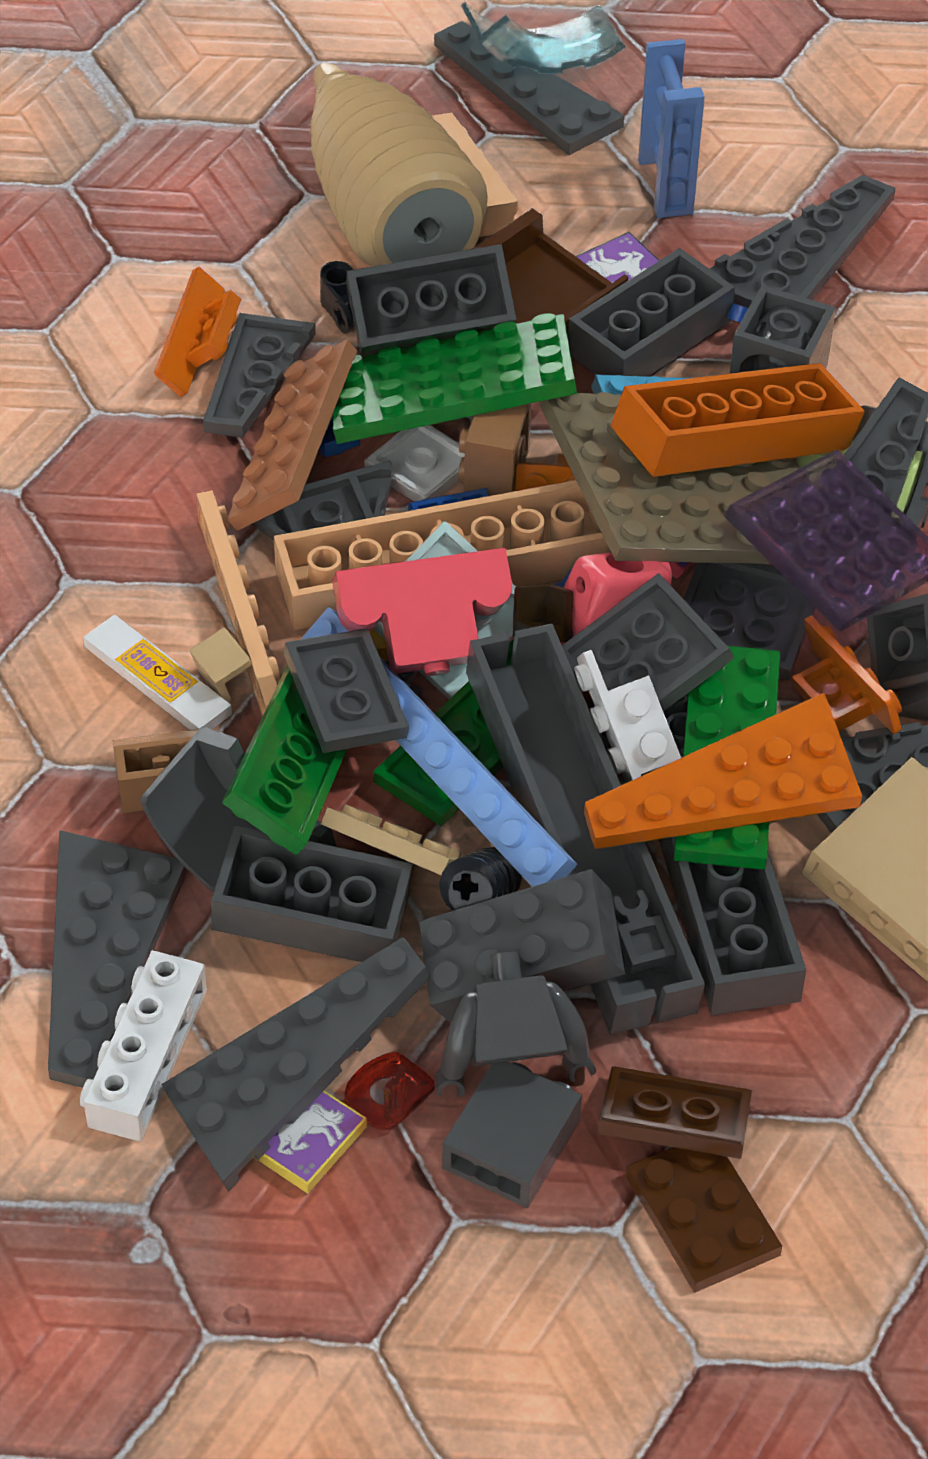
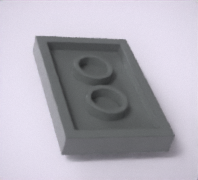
(345, 690)

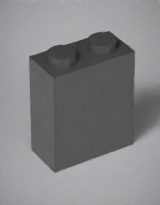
(512, 1131)

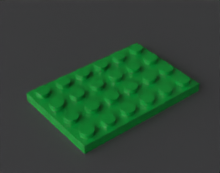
(455, 378)

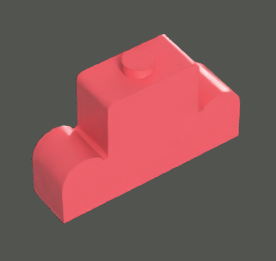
(425, 605)

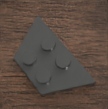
(334, 501)

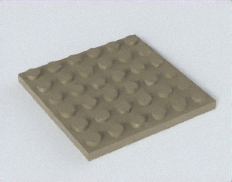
(647, 515)

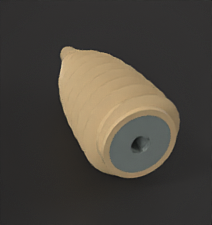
(392, 171)

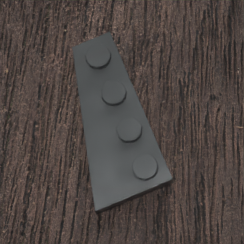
(891, 438)

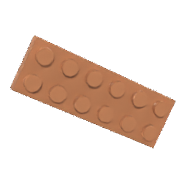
(292, 435)

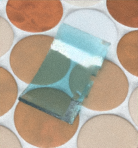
(549, 49)

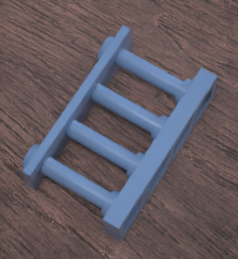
(670, 128)

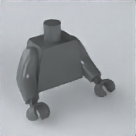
(513, 1022)

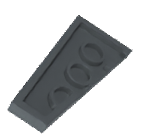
(253, 370)

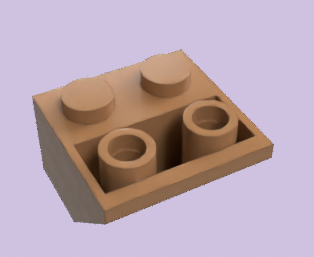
(142, 761)

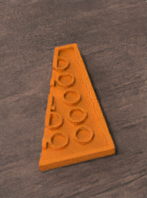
(755, 776)

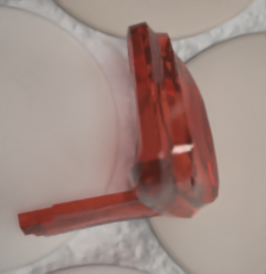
(404, 1076)

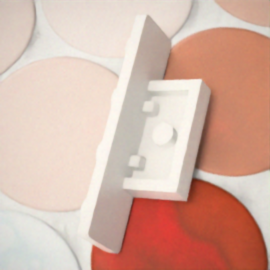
(630, 719)

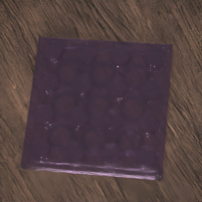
(835, 539)

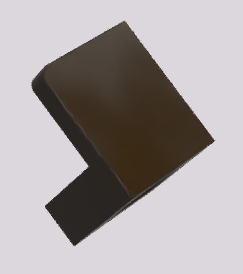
(543, 606)

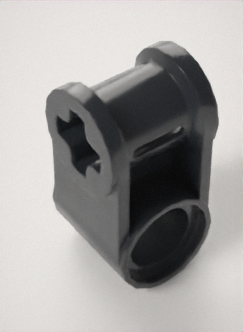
(335, 295)

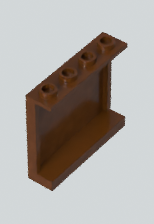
(544, 273)

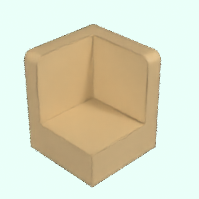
(220, 660)

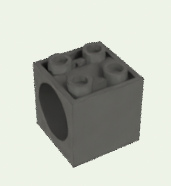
(782, 332)

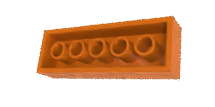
(736, 419)

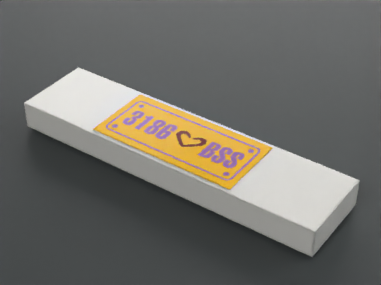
(157, 675)

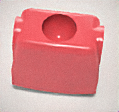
(602, 583)

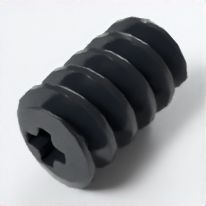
(478, 879)

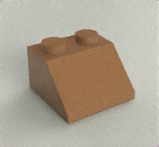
(494, 449)

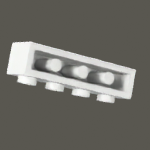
(144, 1045)

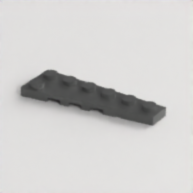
(544, 100)

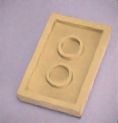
(390, 838)

